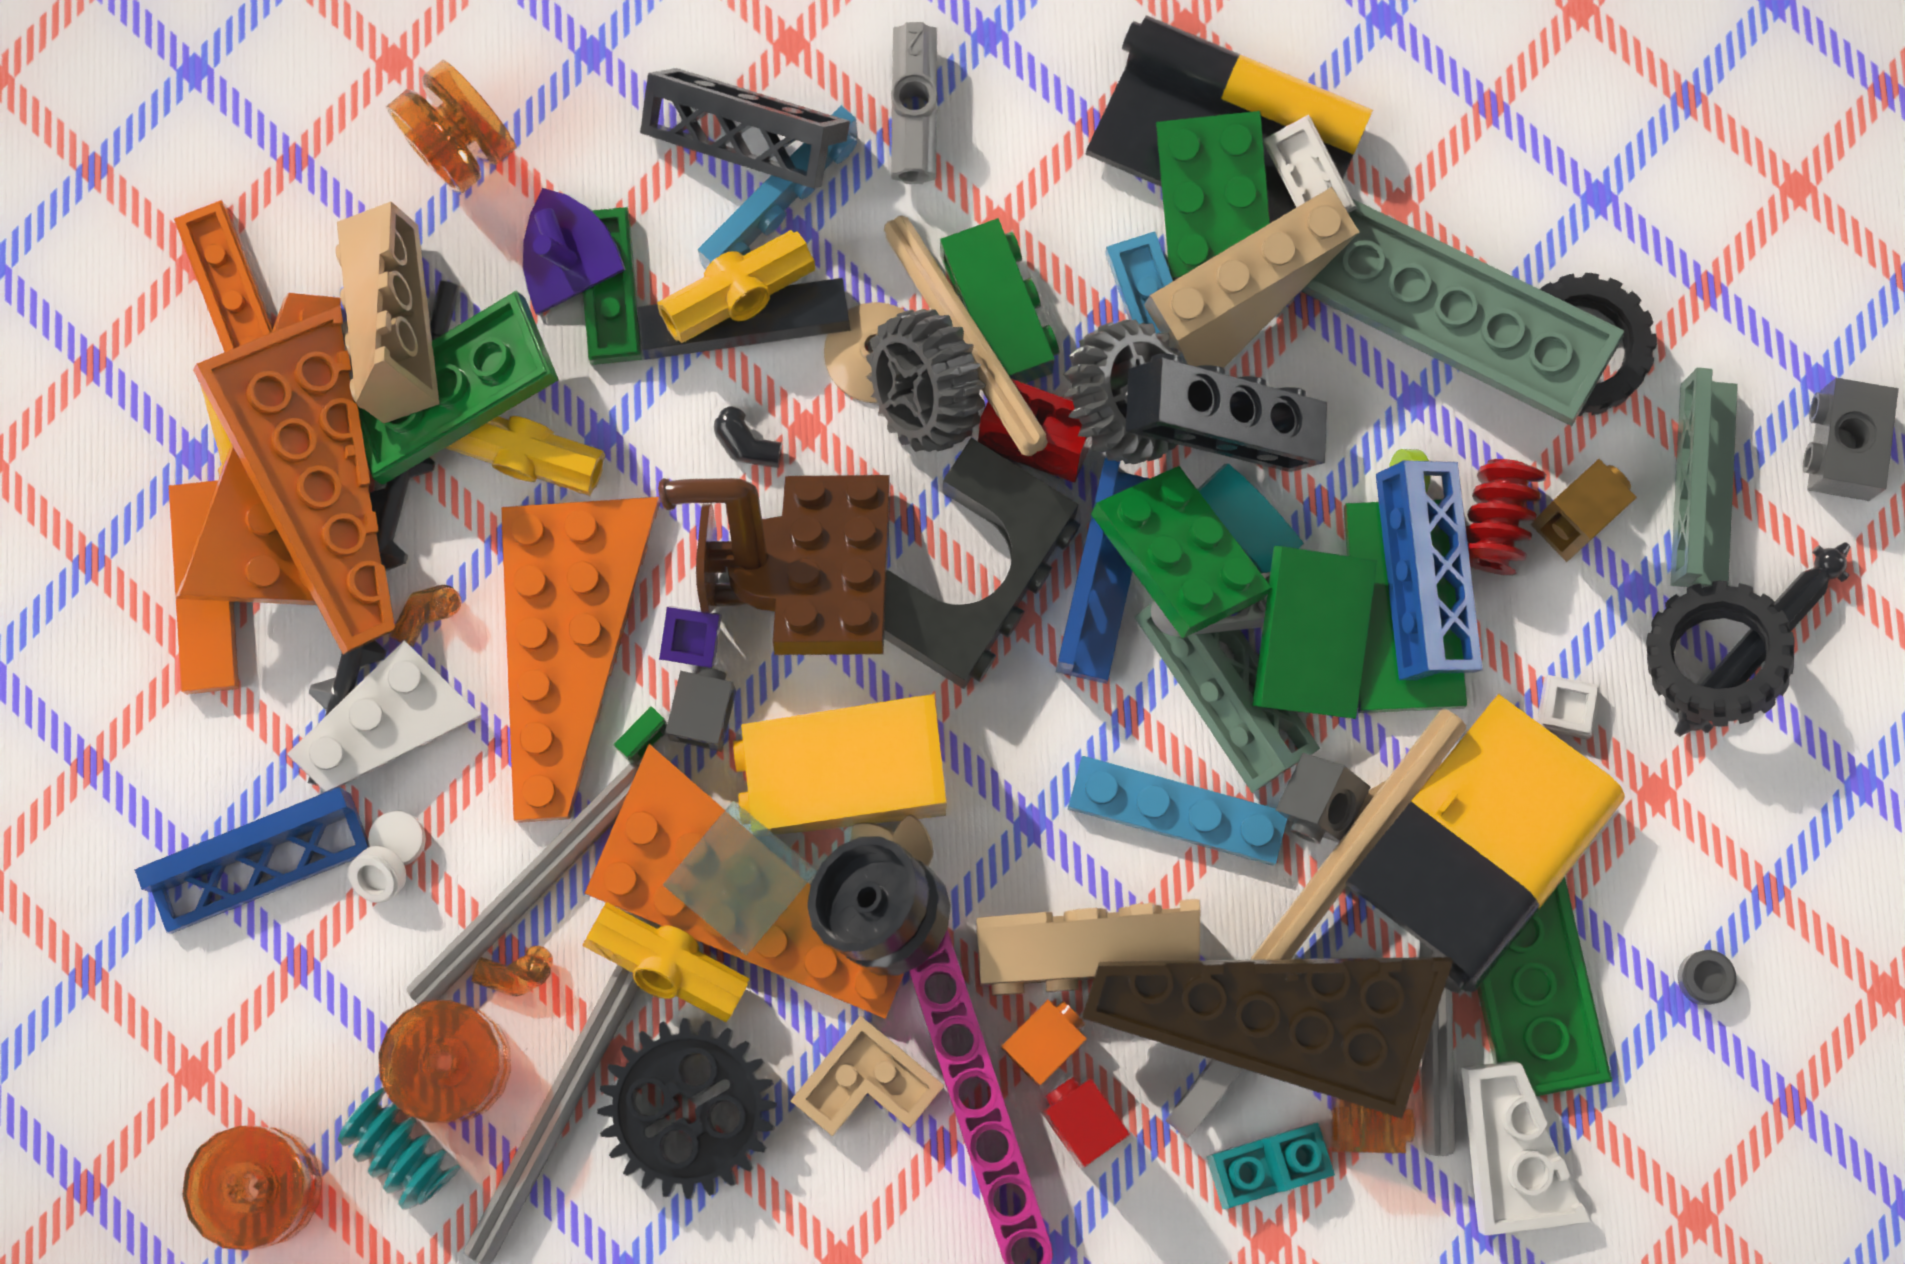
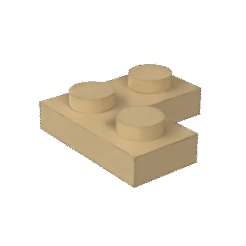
(865, 1065)

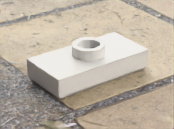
(1306, 163)

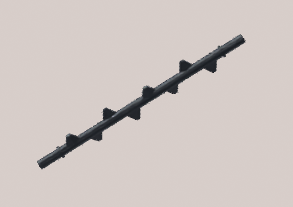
(388, 507)

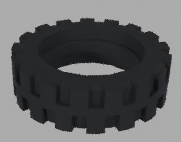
(1627, 315)
(1718, 603)

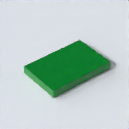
(1314, 632)

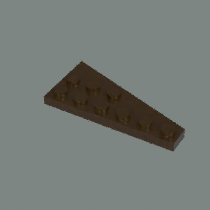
(1309, 1022)

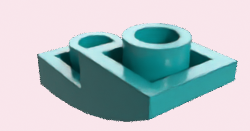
(1248, 516)
(1270, 1165)

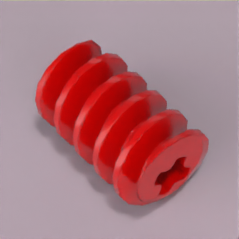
(1498, 514)

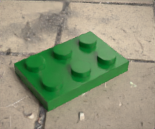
(1211, 185)
(1180, 551)

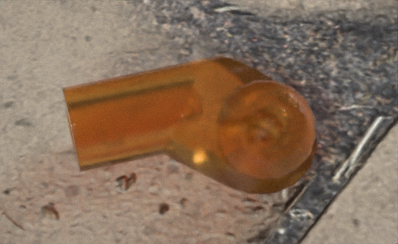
(424, 608)
(518, 976)

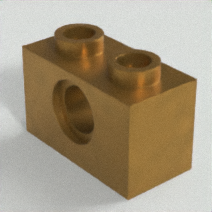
(1584, 509)

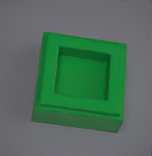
(644, 731)

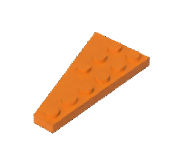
(304, 450)

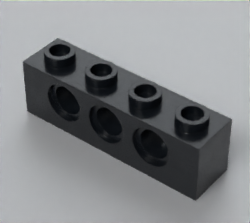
(1226, 414)

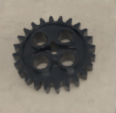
(662, 1064)

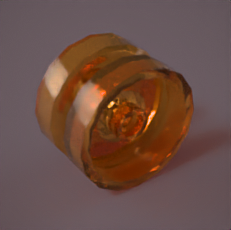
(455, 123)
(437, 1029)
(219, 1193)

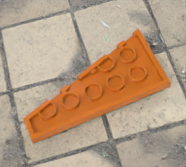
(239, 547)
(565, 614)
(650, 839)

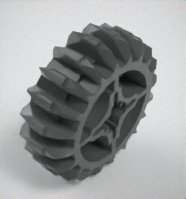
(925, 380)
(1101, 386)

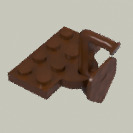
(811, 566)

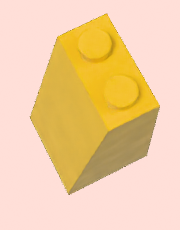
(843, 766)

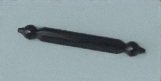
(1795, 603)

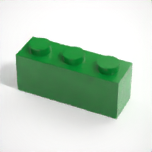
(1001, 303)

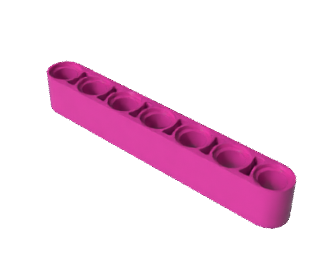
(990, 1117)

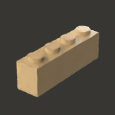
(1240, 290)
(386, 313)
(1069, 947)

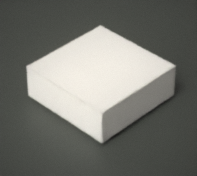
(1568, 706)

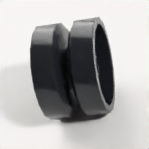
(879, 906)

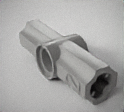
(914, 130)

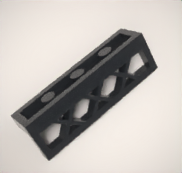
(751, 110)

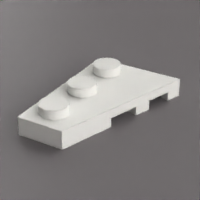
(381, 719)
(1513, 1160)

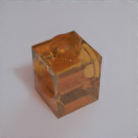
(1369, 1130)

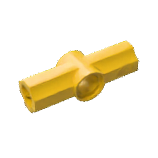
(736, 286)
(533, 452)
(666, 962)

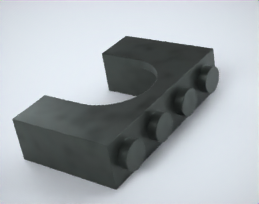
(1032, 522)

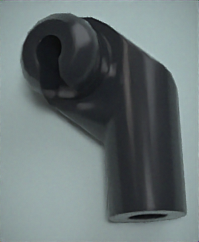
(740, 443)

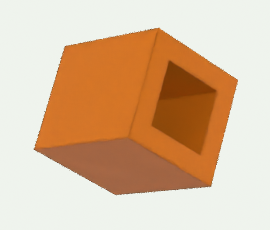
(1045, 1040)

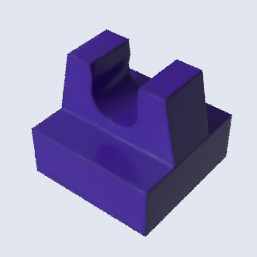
(690, 636)

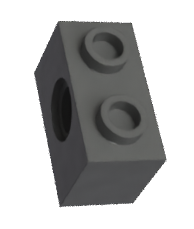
(1869, 416)

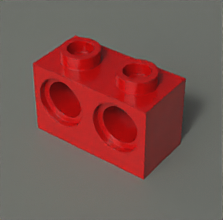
(1064, 447)
(1083, 1120)

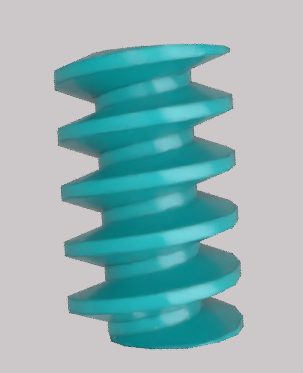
(395, 1152)

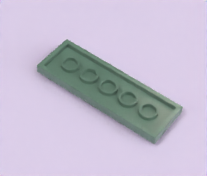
(1468, 314)

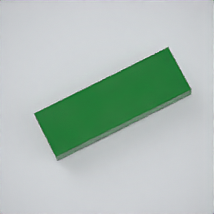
(612, 305)

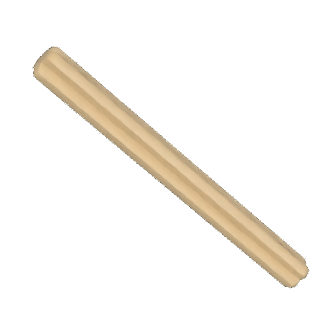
(941, 296)
(1362, 837)

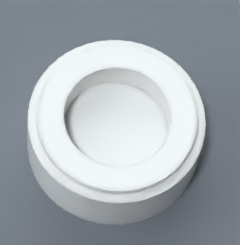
(400, 834)
(377, 874)

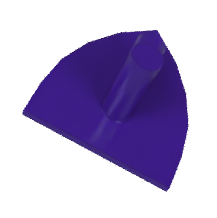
(565, 250)

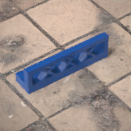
(1417, 567)
(1098, 593)
(246, 841)

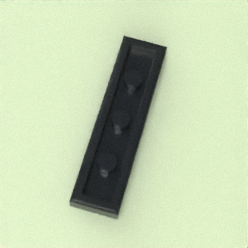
(789, 314)

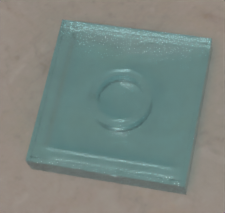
(740, 877)

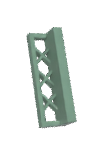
(1703, 480)
(1223, 700)

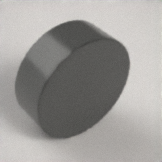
(1706, 977)

